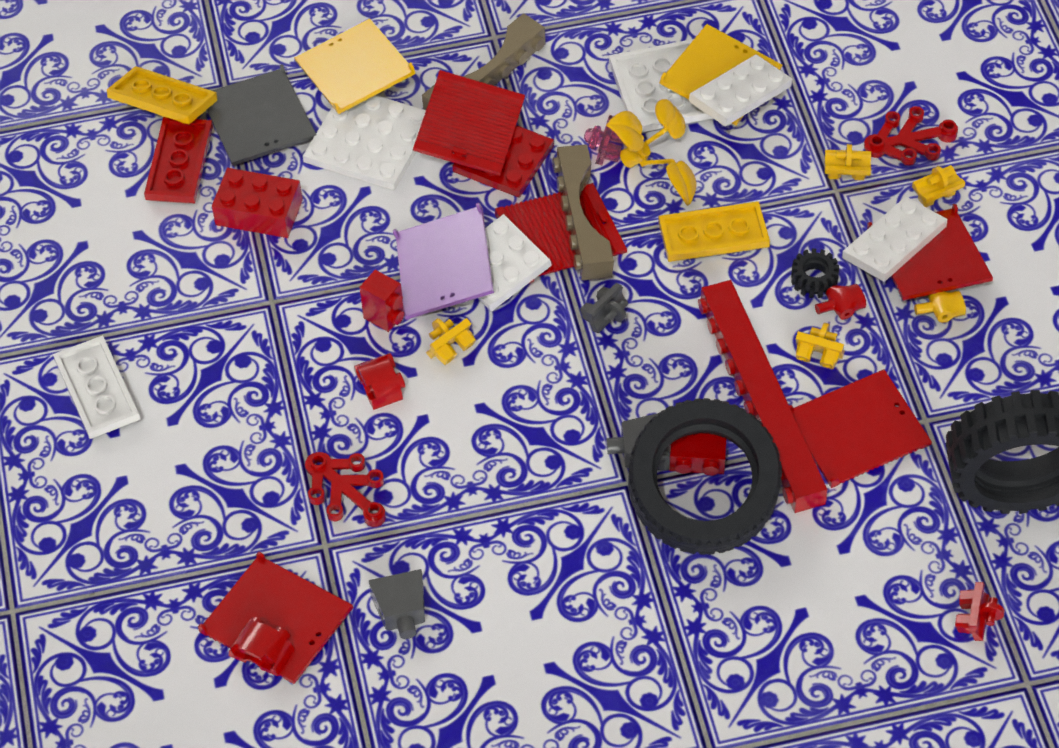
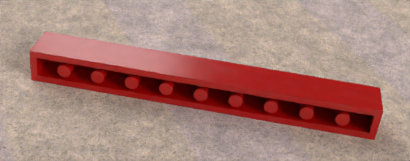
(762, 393)

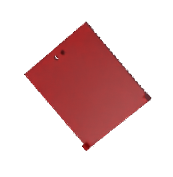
(470, 122)
(545, 225)
(944, 263)
(859, 428)
(283, 602)

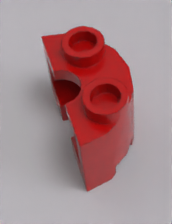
(380, 381)
(263, 646)

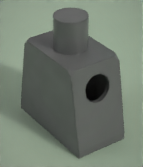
(629, 432)
(400, 601)

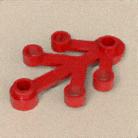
(882, 144)
(344, 484)

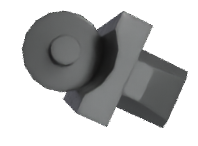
(608, 307)

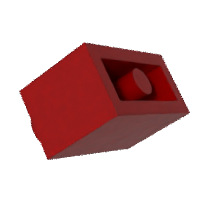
(382, 300)
(698, 454)

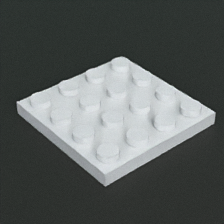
(638, 81)
(368, 141)

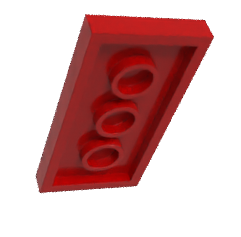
(178, 161)

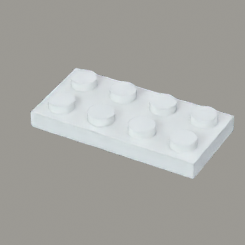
(740, 90)
(894, 238)
(96, 387)

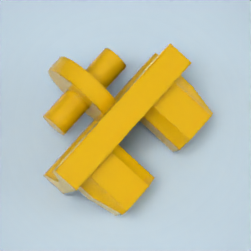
(847, 163)
(938, 184)
(441, 347)
(830, 349)

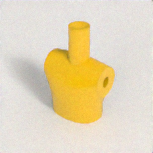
(944, 305)

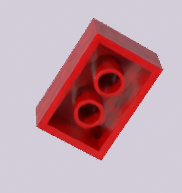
(257, 202)

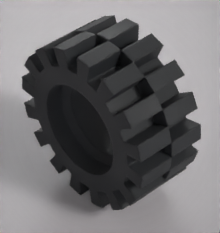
(816, 261)

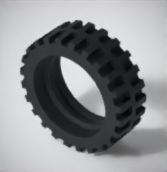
(998, 428)

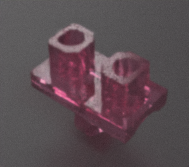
(606, 150)

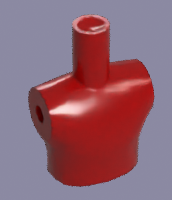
(843, 300)

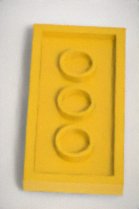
(162, 95)
(713, 231)

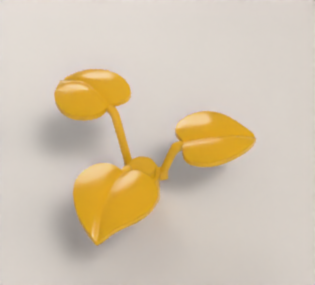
(630, 130)

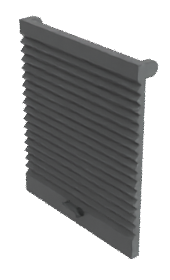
(259, 117)

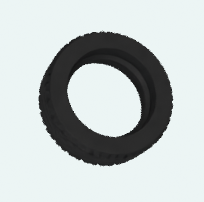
(710, 418)

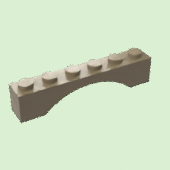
(522, 40)
(592, 250)

